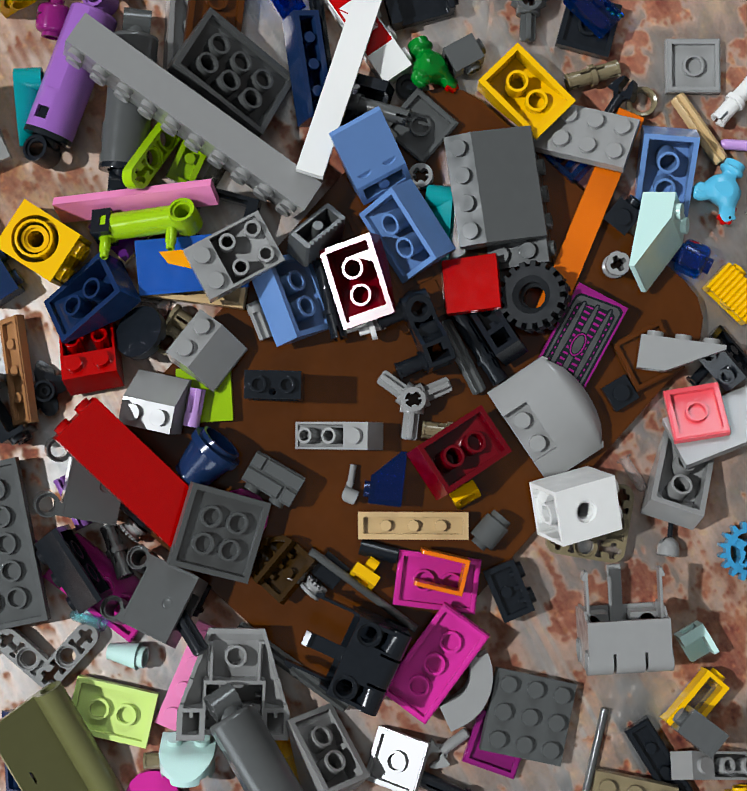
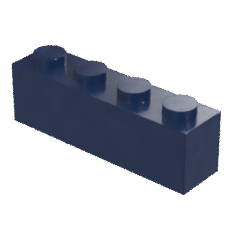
(305, 61)

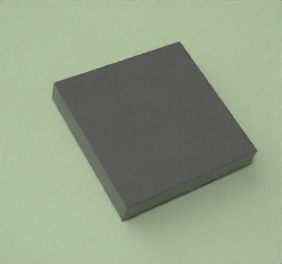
(426, 127)

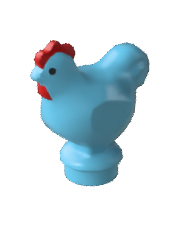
(722, 190)

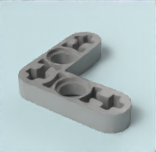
(43, 661)

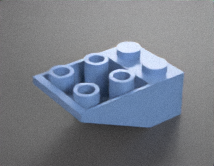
(370, 155)

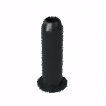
(698, 376)

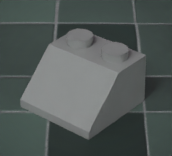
(206, 350)
(155, 402)

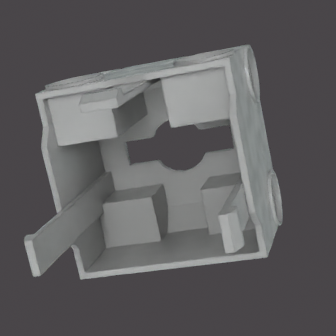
(618, 637)

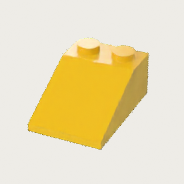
(524, 91)

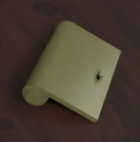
(53, 745)

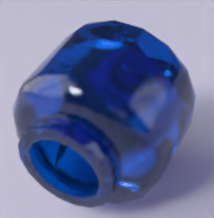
(693, 259)

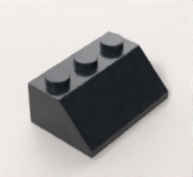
(72, 569)

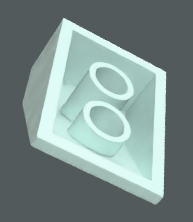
(657, 236)

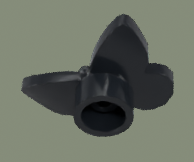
(47, 388)

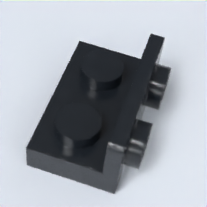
(729, 366)
(509, 590)

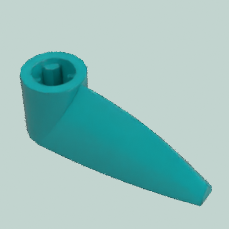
(26, 85)
(441, 203)

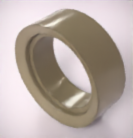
(651, 94)

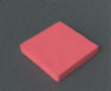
(696, 413)

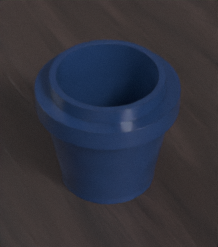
(207, 457)

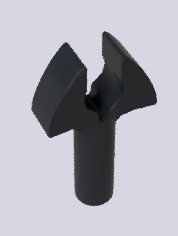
(621, 96)

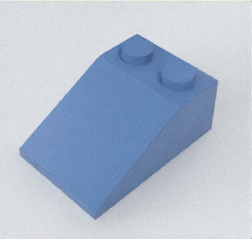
(667, 162)

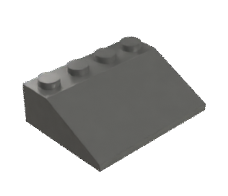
(231, 72)
(495, 187)

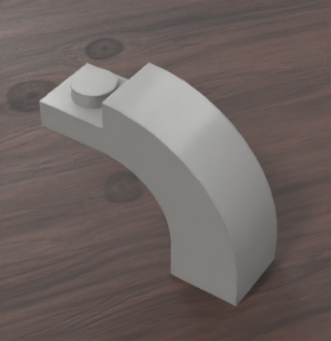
(472, 697)

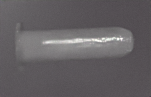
(632, 472)

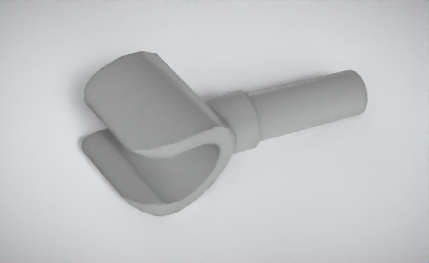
(349, 494)

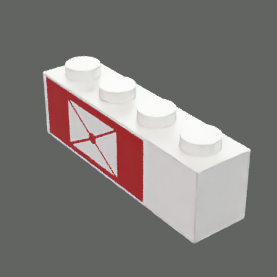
(382, 53)

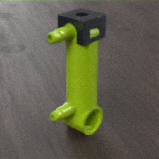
(111, 227)

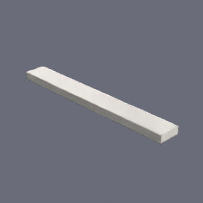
(338, 87)

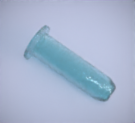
(91, 620)

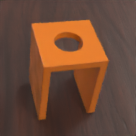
(440, 587)

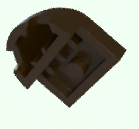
(281, 566)

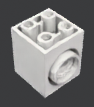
(576, 505)

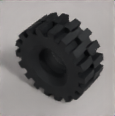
(517, 287)

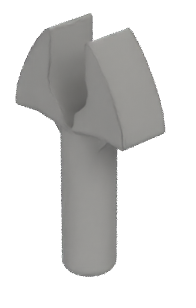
(446, 747)

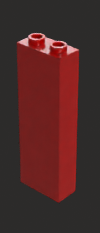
(124, 466)

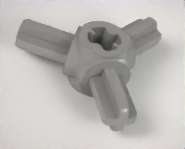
(411, 414)

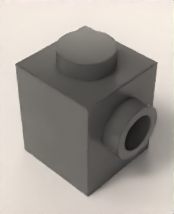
(464, 55)

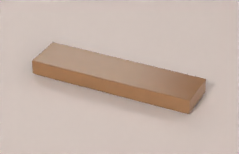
(18, 370)

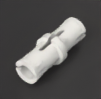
(733, 102)

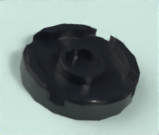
(140, 333)

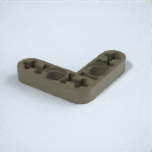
(618, 537)

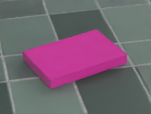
(417, 565)

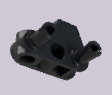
(425, 331)

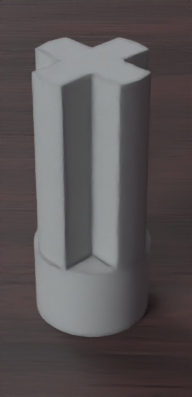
(259, 320)

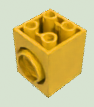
(58, 253)

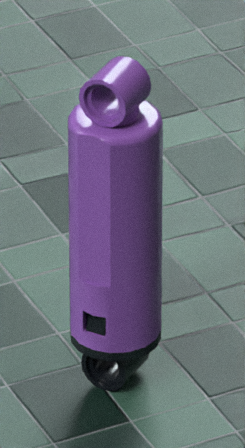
(63, 91)

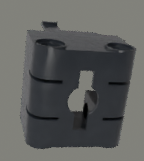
(363, 661)

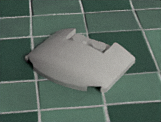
(549, 416)

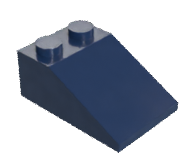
(92, 298)

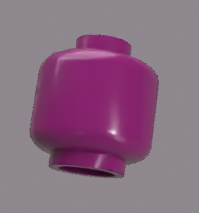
(51, 18)

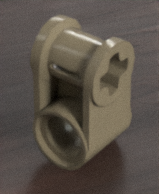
(175, 326)

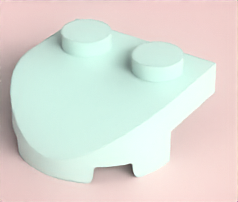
(186, 761)

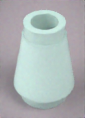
(128, 654)

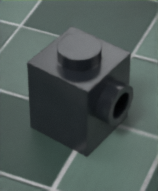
(623, 213)

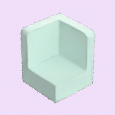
(695, 641)

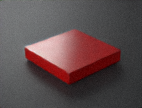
(472, 284)

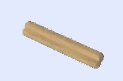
(694, 121)

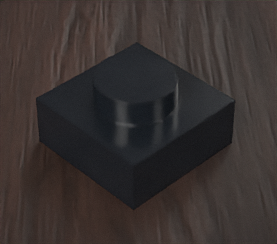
(619, 393)

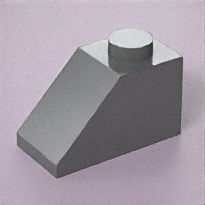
(699, 731)

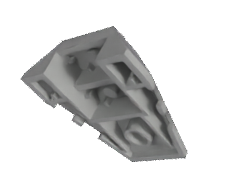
(245, 662)

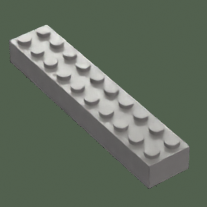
(188, 116)

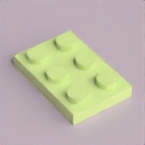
(116, 710)

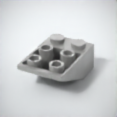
(233, 256)

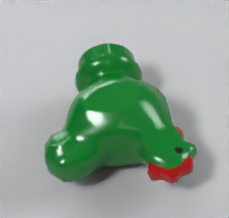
(430, 66)

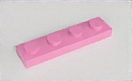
(168, 712)

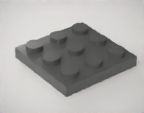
(218, 533)
(528, 716)

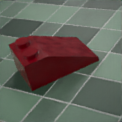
(359, 280)
(459, 452)

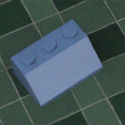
(407, 230)
(291, 301)

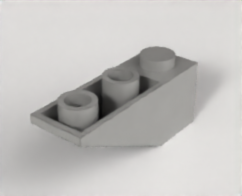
(667, 353)
(339, 435)
(698, 766)

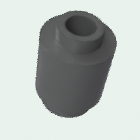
(490, 530)

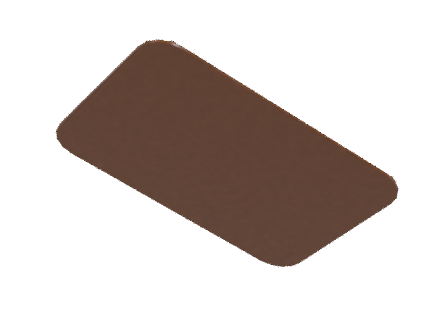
(345, 389)

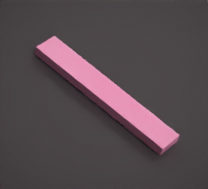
(80, 206)

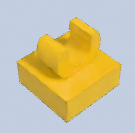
(465, 494)
(365, 573)

